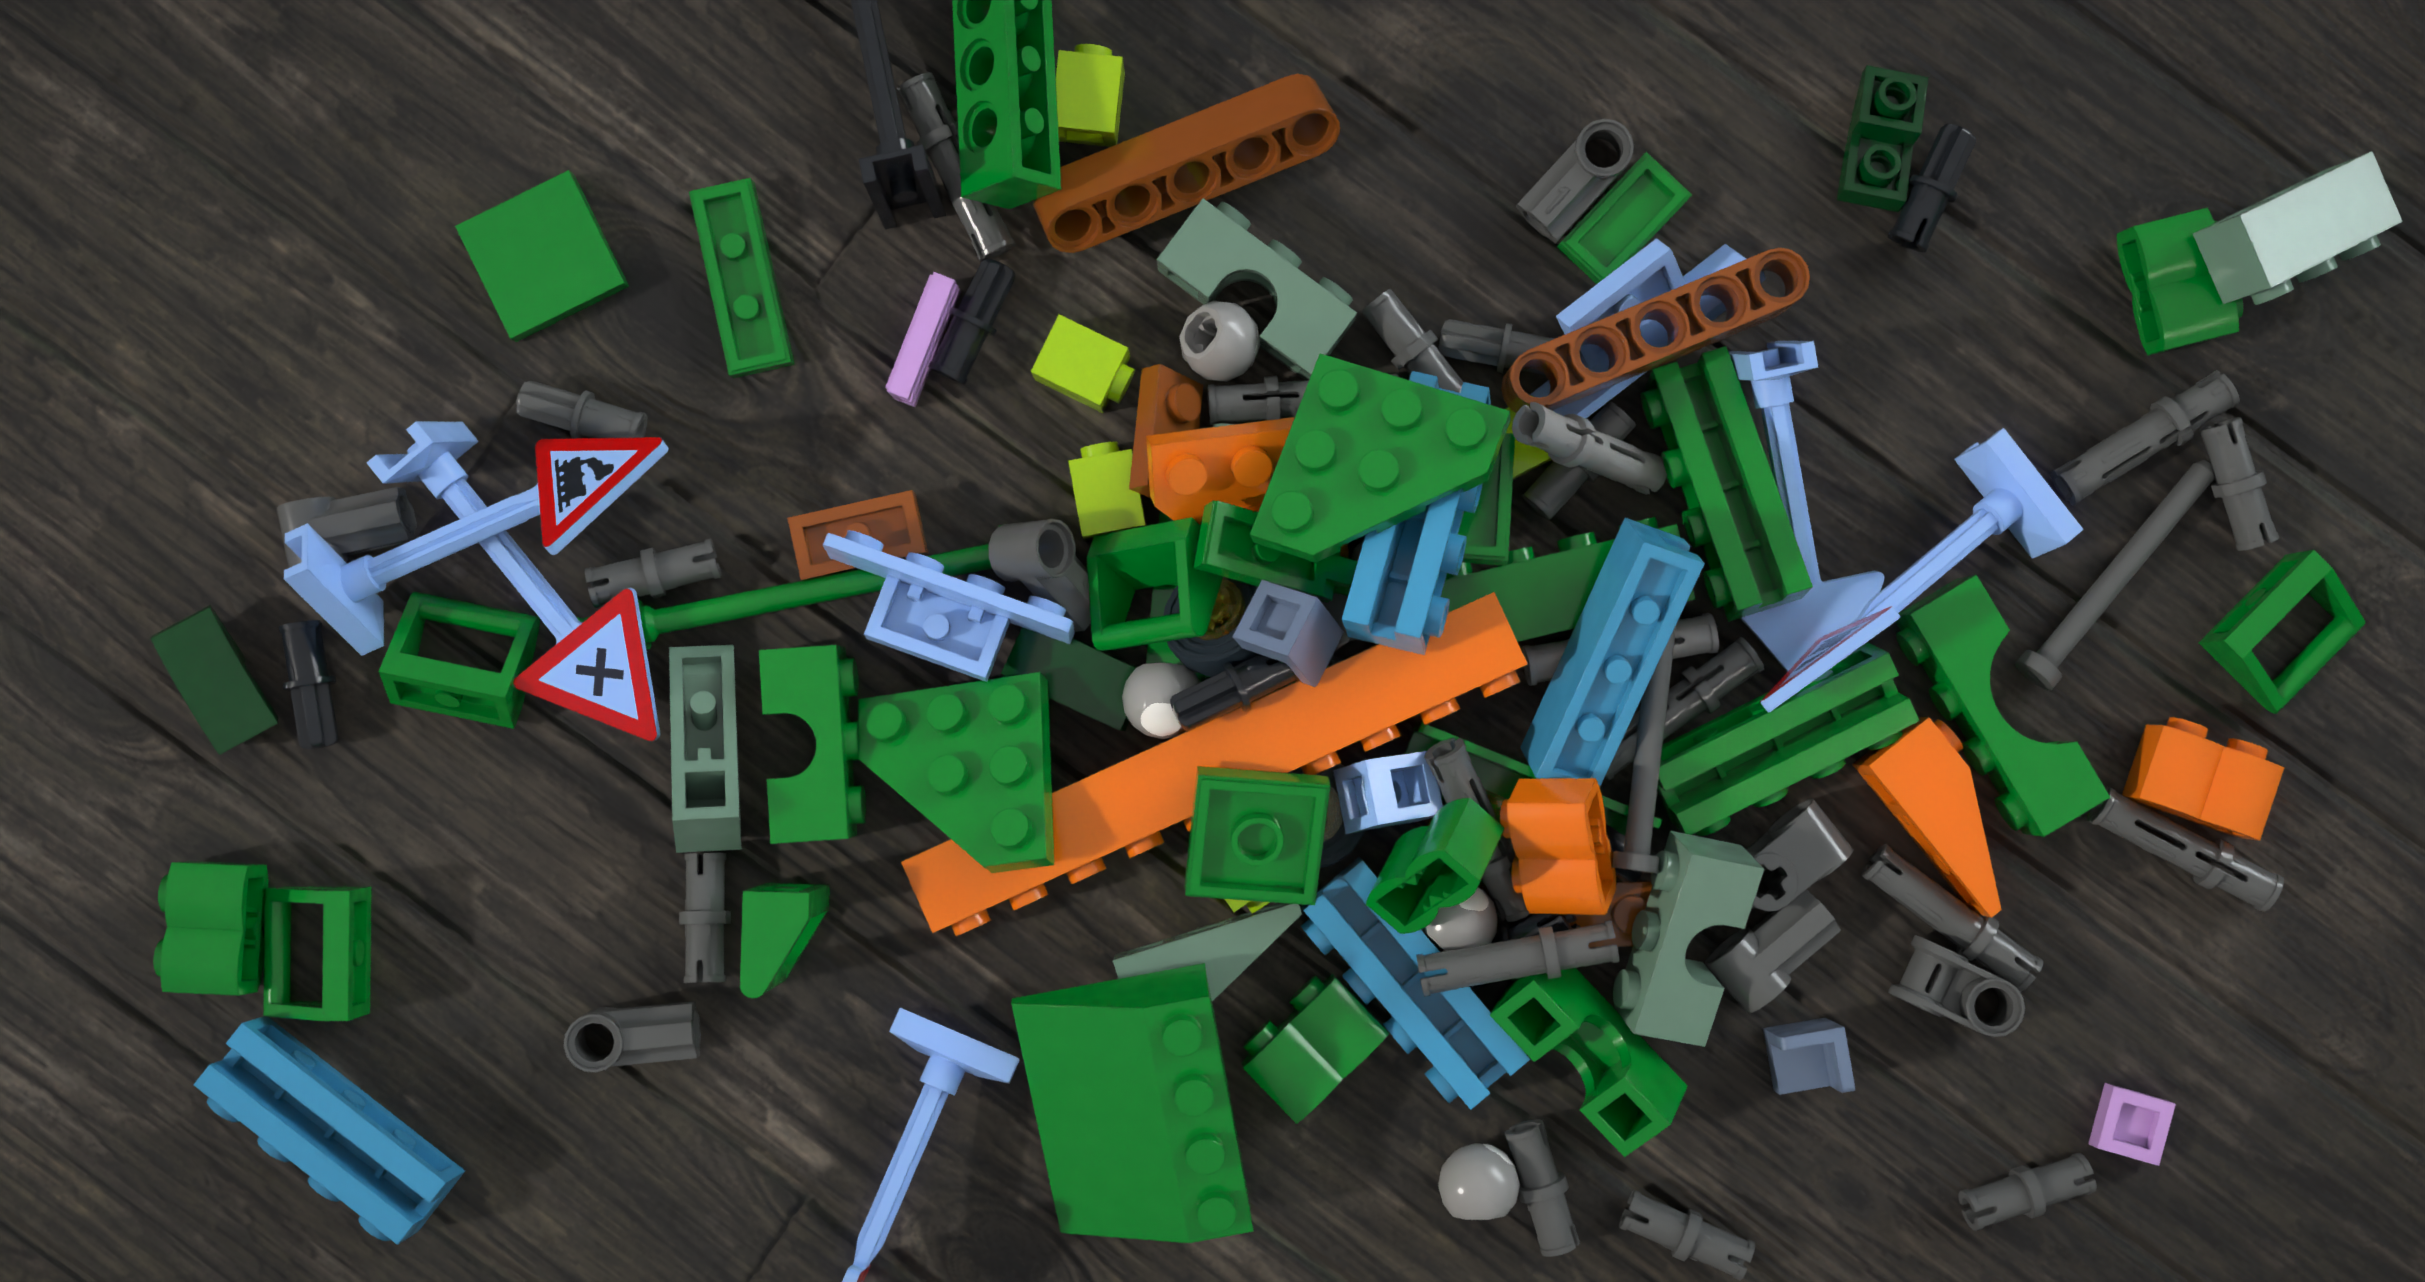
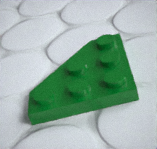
(1370, 457)
(971, 764)

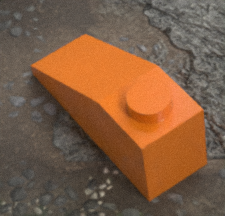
(1937, 805)

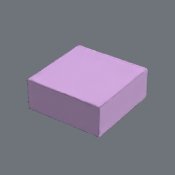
(2132, 1124)

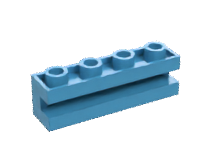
(1405, 567)
(1611, 653)
(1448, 1026)
(328, 1130)

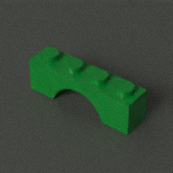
(1955, 642)

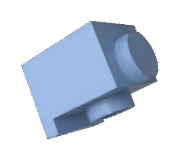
(1387, 792)

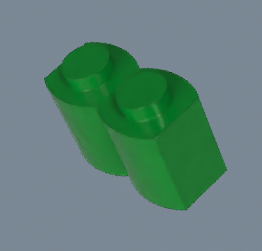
(2171, 284)
(1435, 866)
(212, 928)
(1312, 1047)

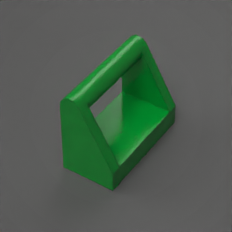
(1146, 559)
(2263, 608)
(453, 687)
(776, 931)
(344, 953)

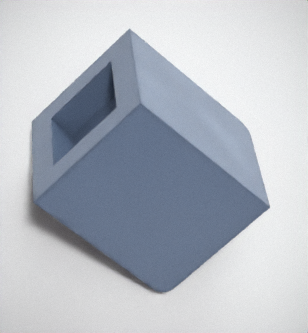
(1290, 630)
(1809, 1056)

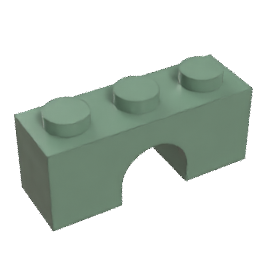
(1218, 250)
(1696, 887)

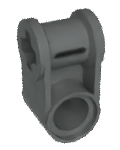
(1797, 853)
(1948, 988)

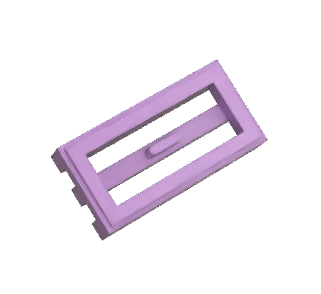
(923, 339)

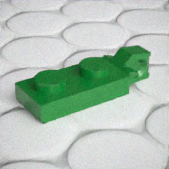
(1229, 552)

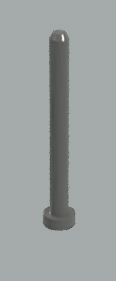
(2042, 665)
(1646, 770)

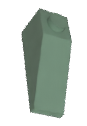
(704, 749)
(1223, 946)

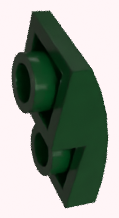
(1882, 138)
(1075, 673)
(214, 679)

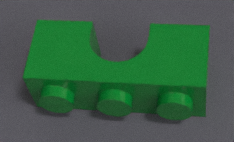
(823, 797)
(1625, 1081)

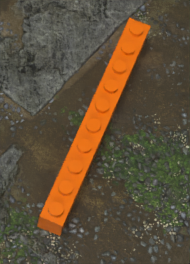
(1280, 733)

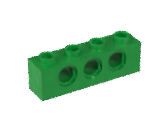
(1006, 100)

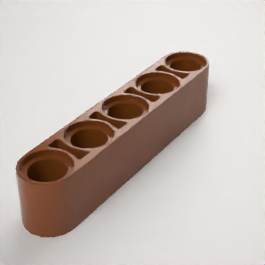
(1188, 162)
(1678, 313)

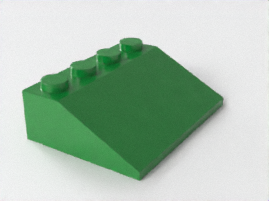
(1135, 1108)

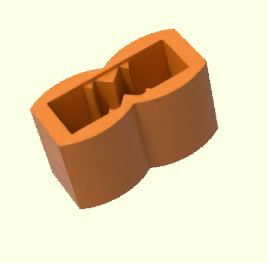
(2203, 780)
(1560, 846)

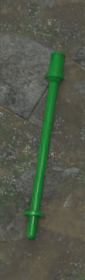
(790, 595)

